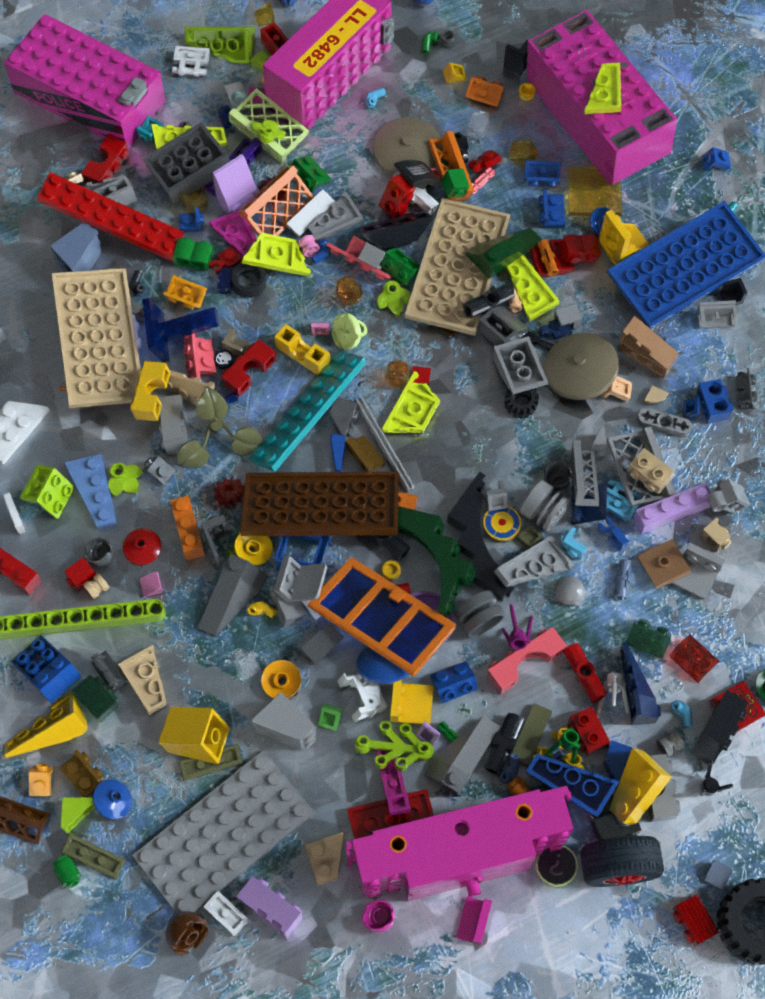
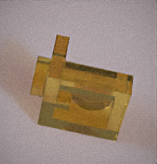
(523, 151)

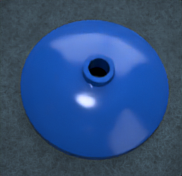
(377, 668)

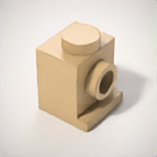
(716, 536)

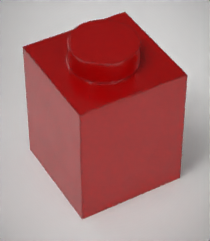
(79, 574)

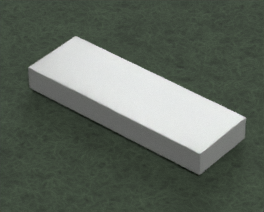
(309, 213)

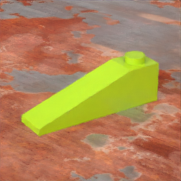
(228, 42)

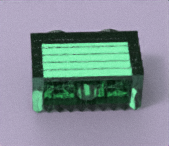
(95, 697)

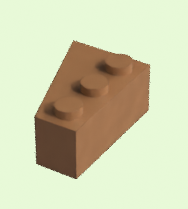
(647, 347)

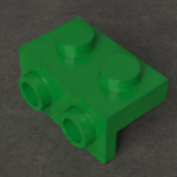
(310, 172)

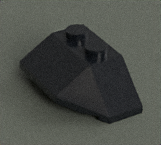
(397, 230)

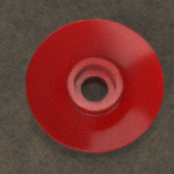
(146, 553)

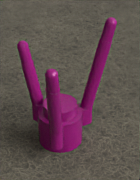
(518, 638)

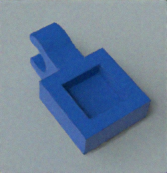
(616, 536)

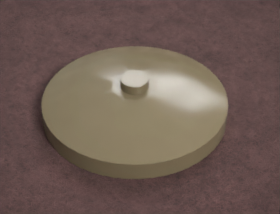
(404, 140)
(581, 366)

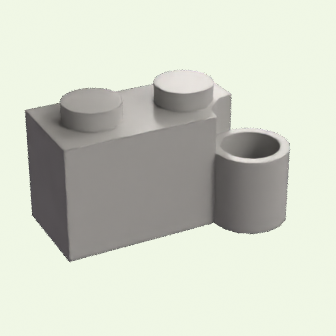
(729, 497)

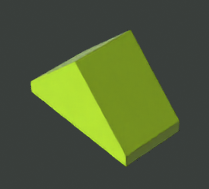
(74, 811)

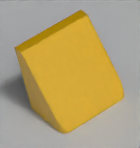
(454, 73)

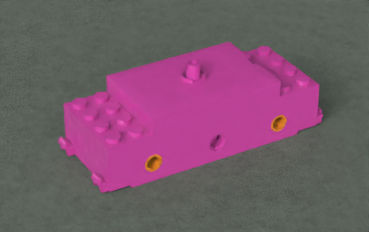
(462, 845)

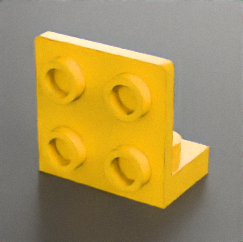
(411, 703)

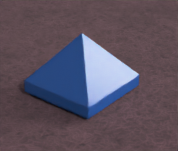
(691, 407)

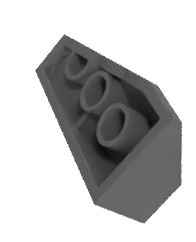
(234, 590)

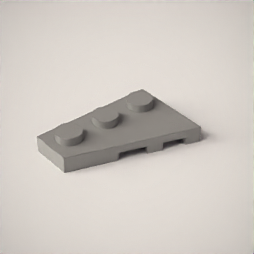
(337, 218)

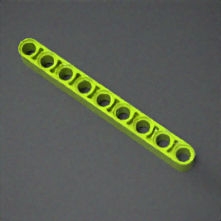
(86, 622)

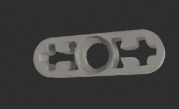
(661, 415)

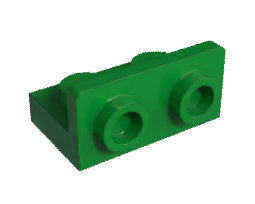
(399, 266)

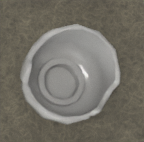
(570, 591)

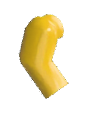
(261, 608)

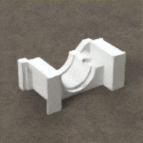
(370, 696)

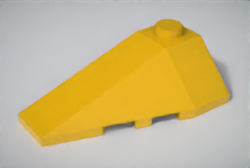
(58, 726)

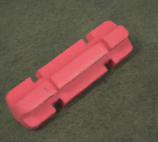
(482, 179)

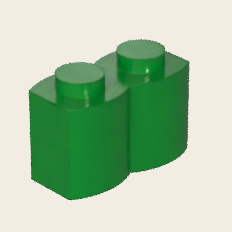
(193, 254)

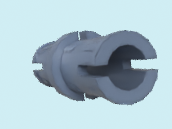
(622, 579)

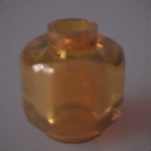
(397, 373)

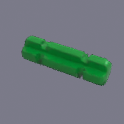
(449, 734)

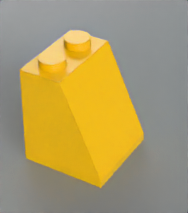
(194, 733)

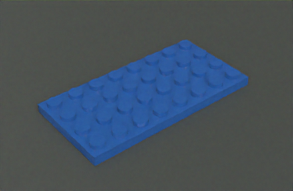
(686, 264)

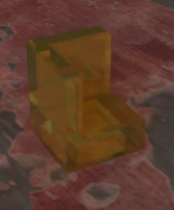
(193, 201)

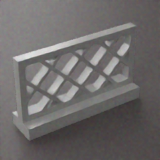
(648, 442)

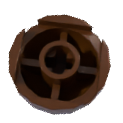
(185, 931)

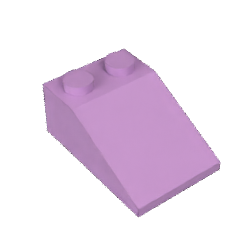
(234, 185)

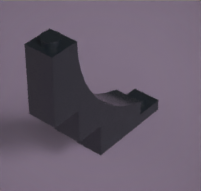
(466, 518)

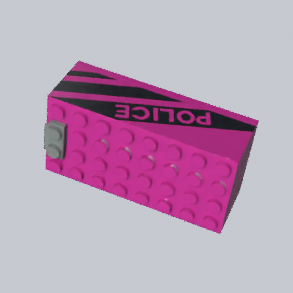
(84, 80)

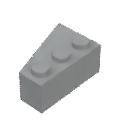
(115, 188)
(172, 424)

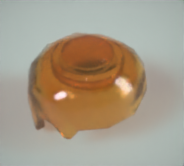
(348, 291)

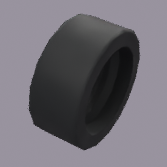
(252, 291)

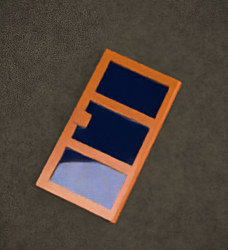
(382, 616)

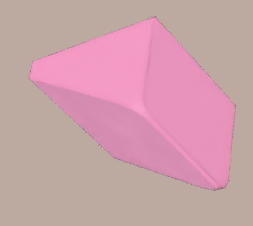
(320, 328)
(151, 584)

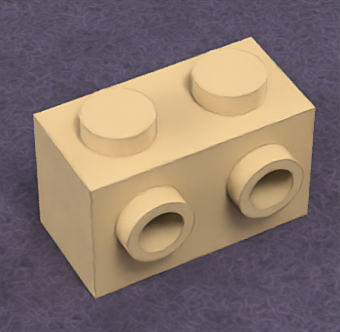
(650, 471)

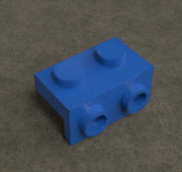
(542, 172)
(454, 682)

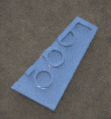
(92, 484)

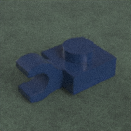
(554, 329)

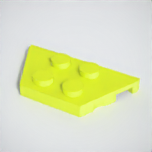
(277, 254)
(412, 409)

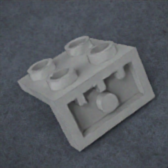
(703, 573)

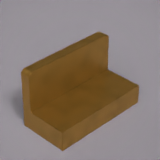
(364, 453)

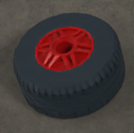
(621, 861)

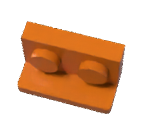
(484, 91)

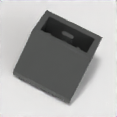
(501, 326)

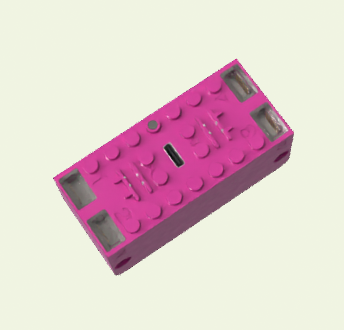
(564, 72)

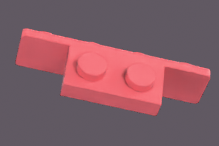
(352, 254)
(198, 356)

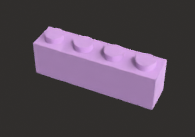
(672, 508)

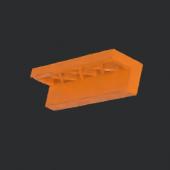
(452, 156)

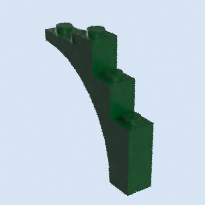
(454, 571)

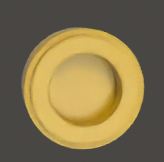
(527, 91)
(391, 570)

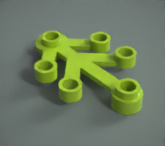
(396, 748)

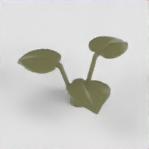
(213, 407)

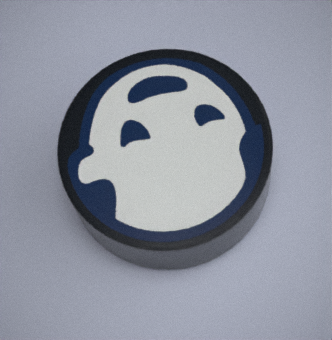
(223, 359)

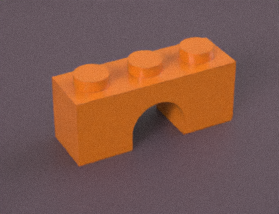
(187, 527)

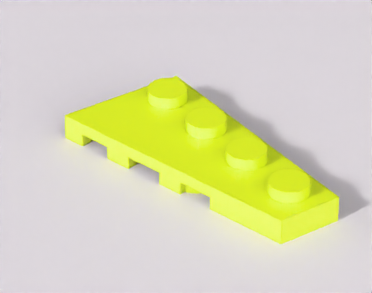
(163, 135)
(531, 289)

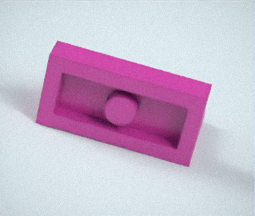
(474, 920)

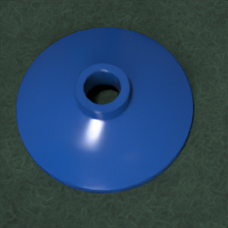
(107, 804)

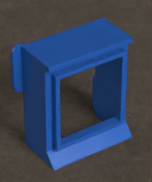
(322, 541)

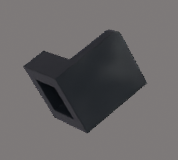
(734, 290)

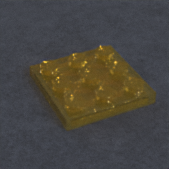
(590, 190)

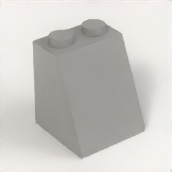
(285, 723)

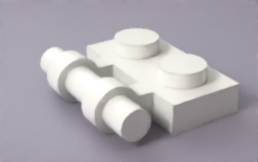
(190, 56)

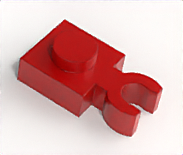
(485, 160)
(227, 259)

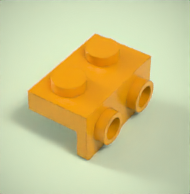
(186, 292)

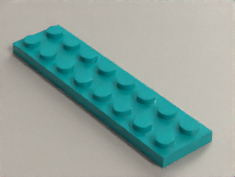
(307, 410)

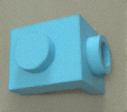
(571, 546)

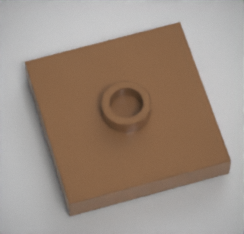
(664, 564)

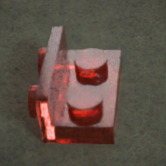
(693, 658)

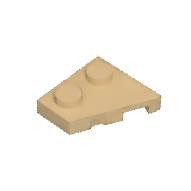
(325, 857)

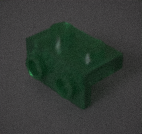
(649, 638)

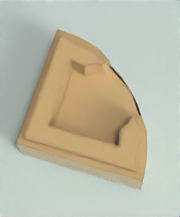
(655, 396)

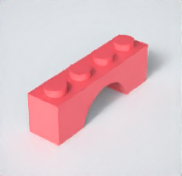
(546, 646)

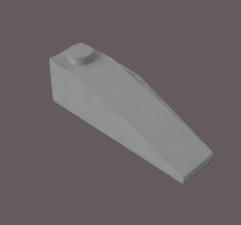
(460, 758)

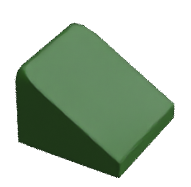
(329, 716)

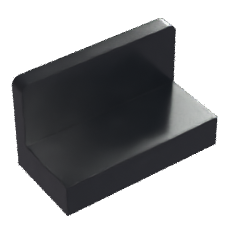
(515, 58)

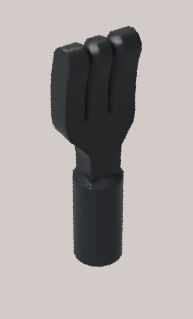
(534, 340)

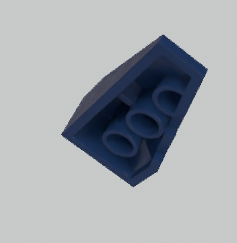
(639, 695)

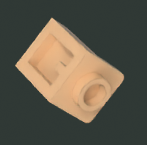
(620, 388)

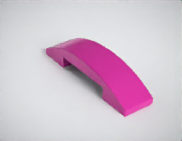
(394, 787)

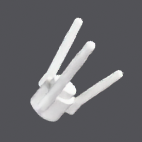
(614, 685)

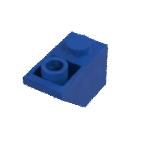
(616, 760)

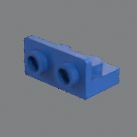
(552, 210)

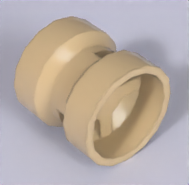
(95, 586)

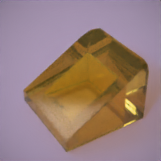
(265, 15)

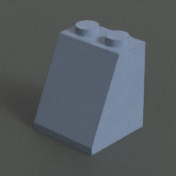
(77, 249)

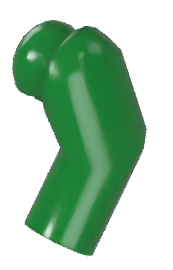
(428, 39)

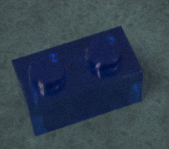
(225, 283)

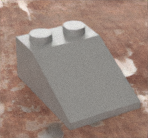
(519, 365)

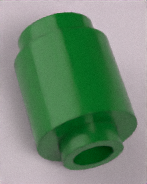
(66, 871)

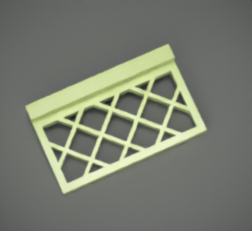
(245, 125)

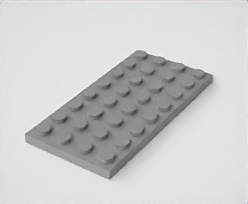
(223, 834)

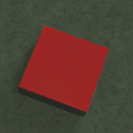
(424, 374)

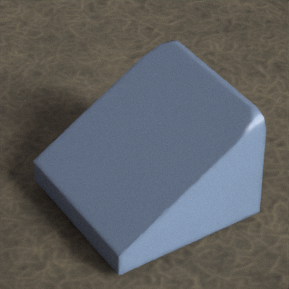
(718, 874)

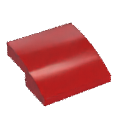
(539, 266)

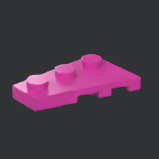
(235, 231)

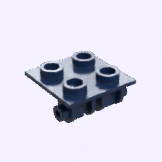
(587, 514)

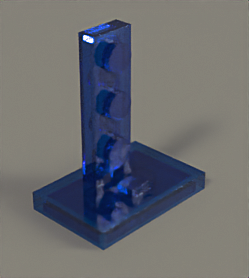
(161, 331)

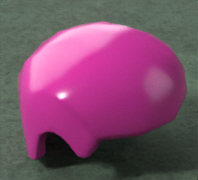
(378, 916)

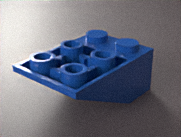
(46, 668)

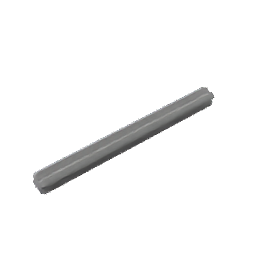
(384, 445)

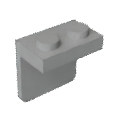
(298, 581)

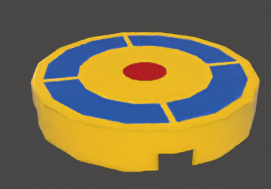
(502, 524)

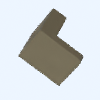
(233, 344)

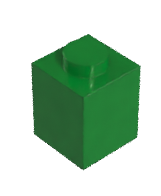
(455, 183)

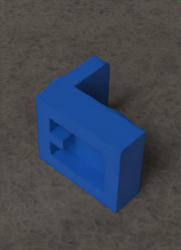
(191, 221)

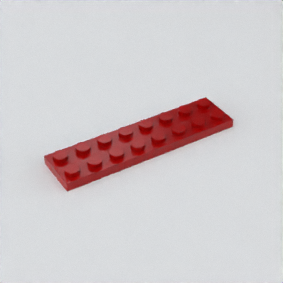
(109, 216)

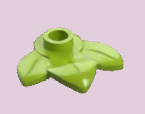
(268, 130)
(393, 300)
(125, 481)

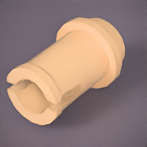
(515, 304)

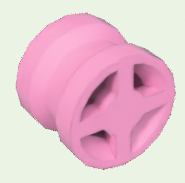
(308, 245)

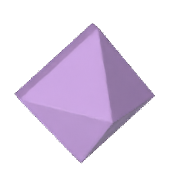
(427, 733)

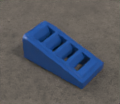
(338, 450)

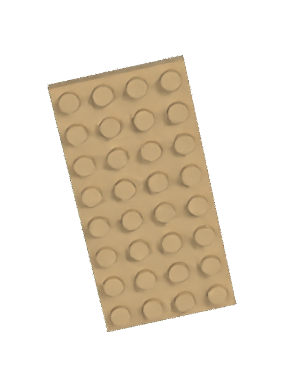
(446, 273)
(96, 337)

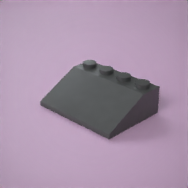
(186, 162)

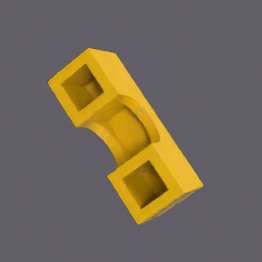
(291, 344)
(152, 376)

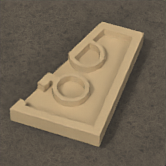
(189, 388)
(144, 678)

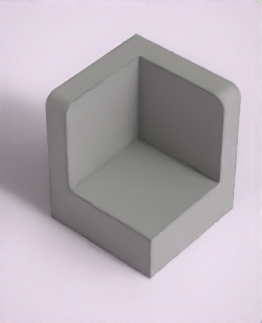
(372, 255)
(568, 315)
(496, 498)

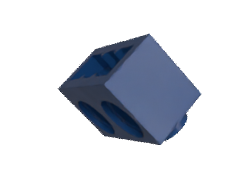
(710, 401)

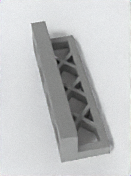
(580, 477)

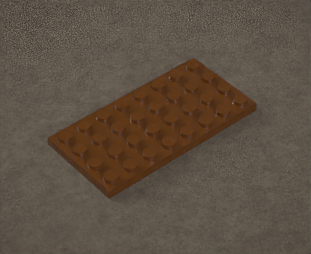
(320, 504)

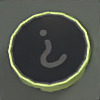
(557, 867)

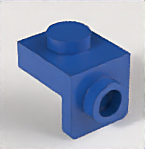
(716, 158)

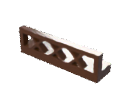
(22, 815)

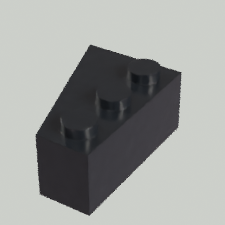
(720, 727)

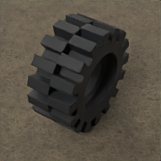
(521, 410)

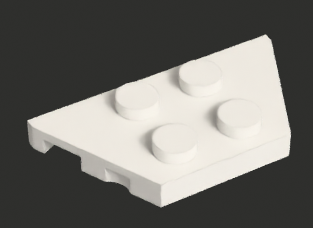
(16, 424)

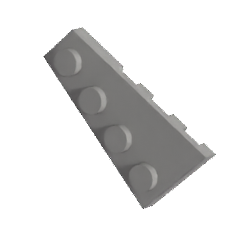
(537, 562)

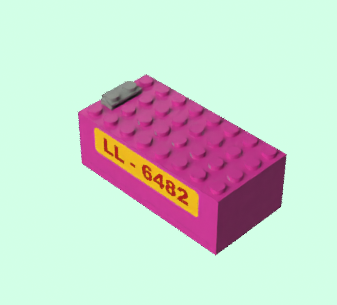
(327, 57)

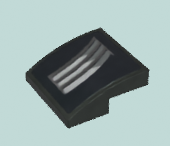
(418, 173)

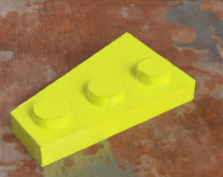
(607, 91)

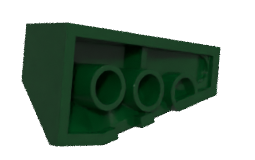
(500, 252)

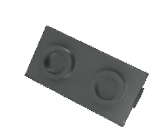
(746, 382)
(108, 671)

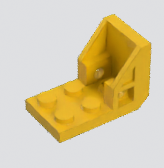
(619, 238)

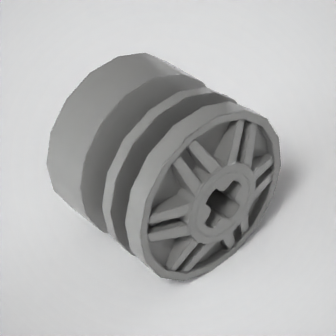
(547, 507)

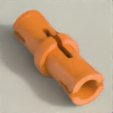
(545, 248)

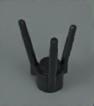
(711, 785)

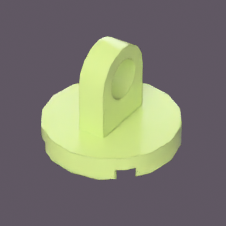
(347, 331)

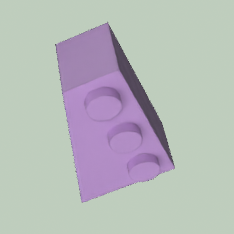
(270, 906)

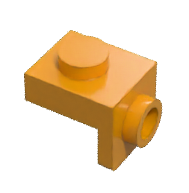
(40, 780)

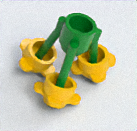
(566, 739)

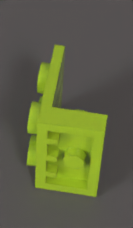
(48, 490)

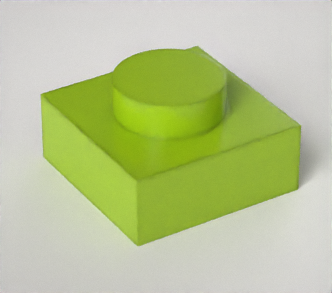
(259, 59)

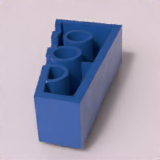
(587, 789)

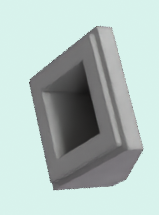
(600, 441)

